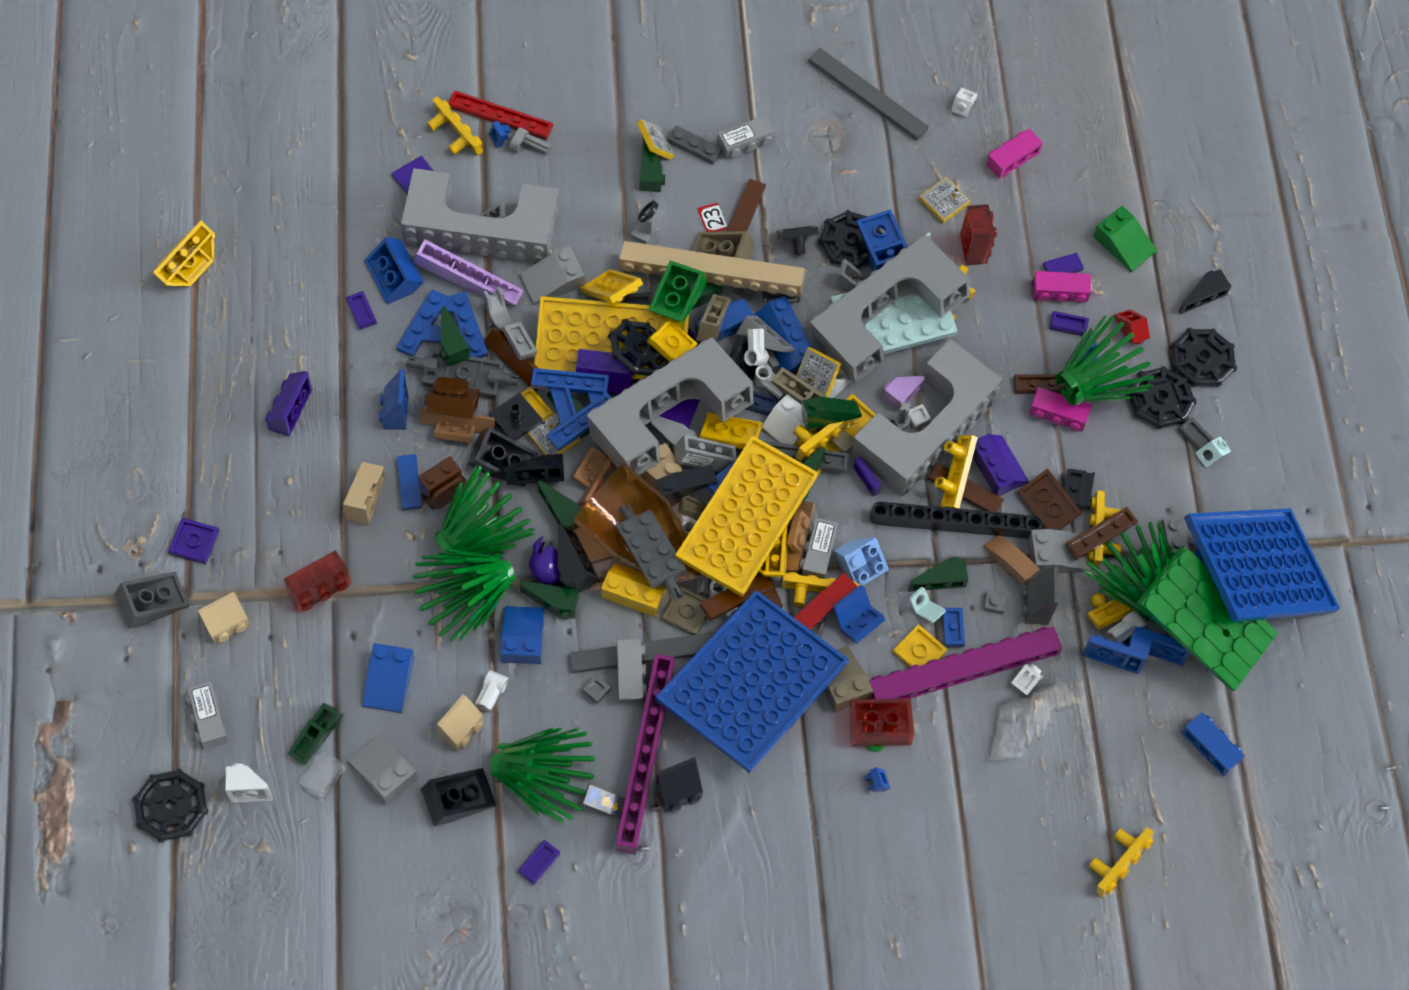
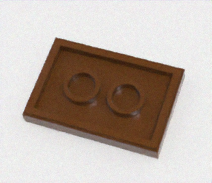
(1049, 501)

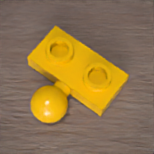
(1106, 612)

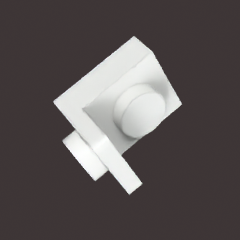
(963, 102)
(1027, 678)

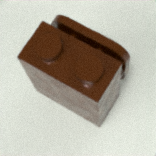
(452, 398)
(441, 483)

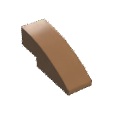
(1012, 559)

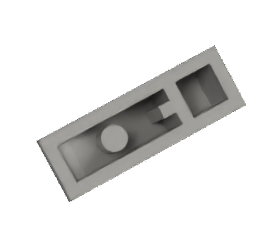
(771, 338)
(668, 431)

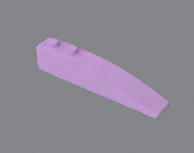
(463, 272)

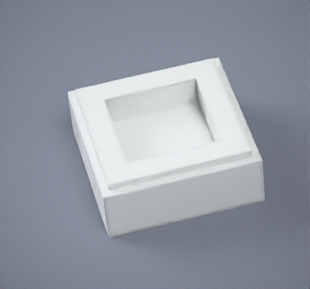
(919, 416)

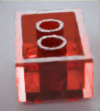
(977, 234)
(317, 581)
(881, 722)

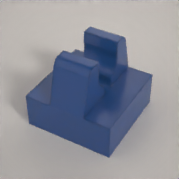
(498, 133)
(879, 778)

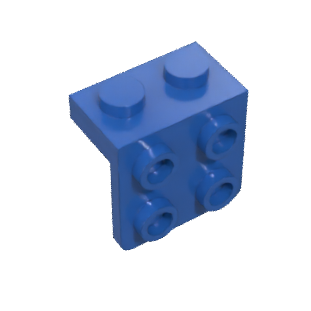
(856, 615)

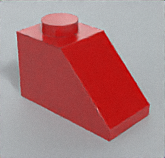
(1135, 324)

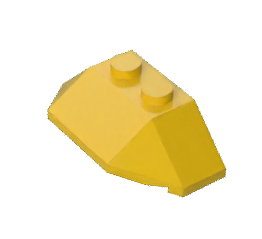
(187, 258)
(776, 562)

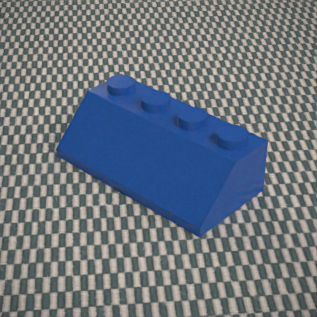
(783, 320)

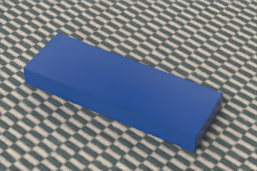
(409, 482)

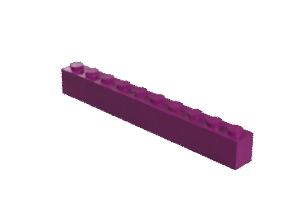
(967, 666)
(644, 757)

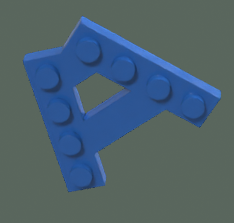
(423, 327)
(560, 385)

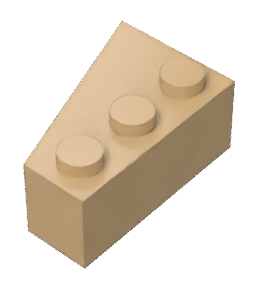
(664, 468)
(364, 493)

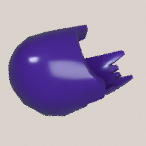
(544, 564)

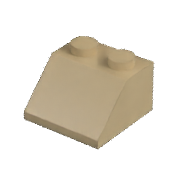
(224, 618)
(460, 723)

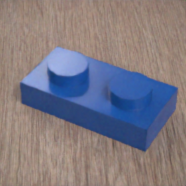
(953, 627)

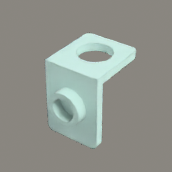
(1217, 447)
(926, 608)

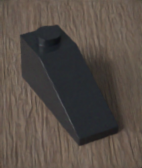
(1210, 288)
(541, 468)
(686, 482)

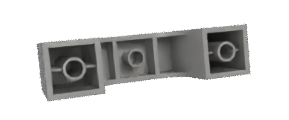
(520, 236)
(915, 271)
(698, 374)
(904, 456)

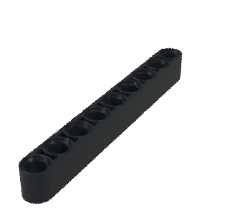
(947, 524)

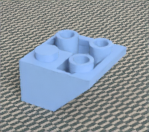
(861, 560)

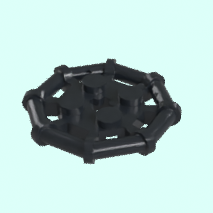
(842, 244)
(631, 347)
(1203, 366)
(1169, 404)
(160, 799)

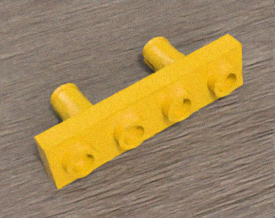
(454, 120)
(821, 439)
(955, 484)
(1098, 515)
(805, 583)
(1120, 869)

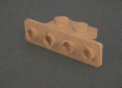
(455, 427)
(590, 472)
(798, 535)

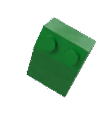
(1124, 238)
(678, 291)

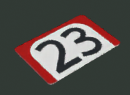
(712, 218)

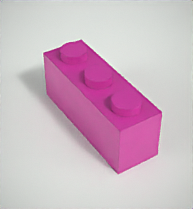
(1014, 153)
(1061, 286)
(1056, 409)

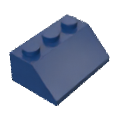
(393, 270)

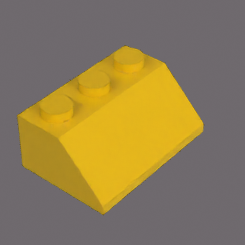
(632, 590)

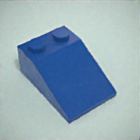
(395, 403)
(522, 635)
(388, 677)

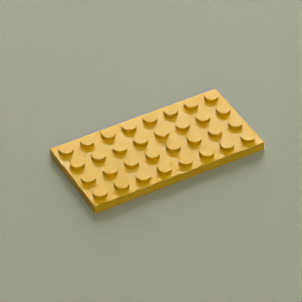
(585, 324)
(746, 516)

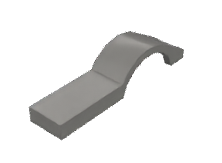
(513, 331)

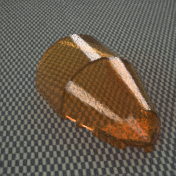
(602, 513)

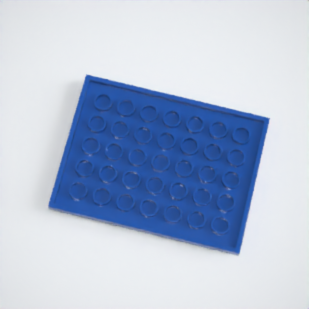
(1261, 564)
(752, 681)

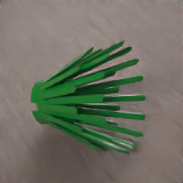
(1082, 377)
(460, 535)
(487, 578)
(1118, 584)
(524, 762)

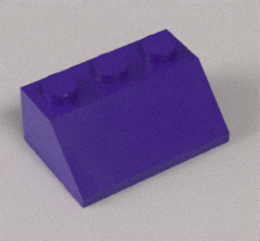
(603, 363)
(289, 403)
(998, 464)

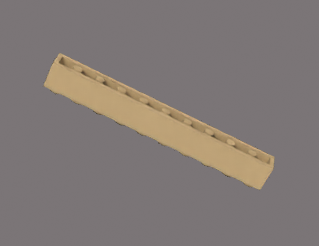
(717, 268)

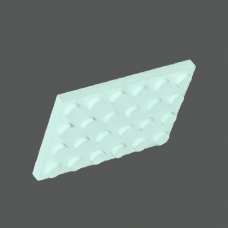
(908, 324)

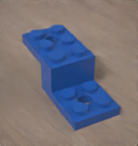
(881, 246)
(1135, 653)

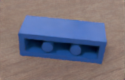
(734, 318)
(1213, 744)

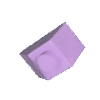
(902, 390)

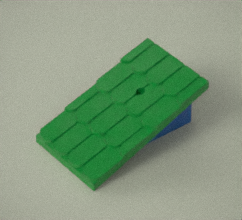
(1193, 613)

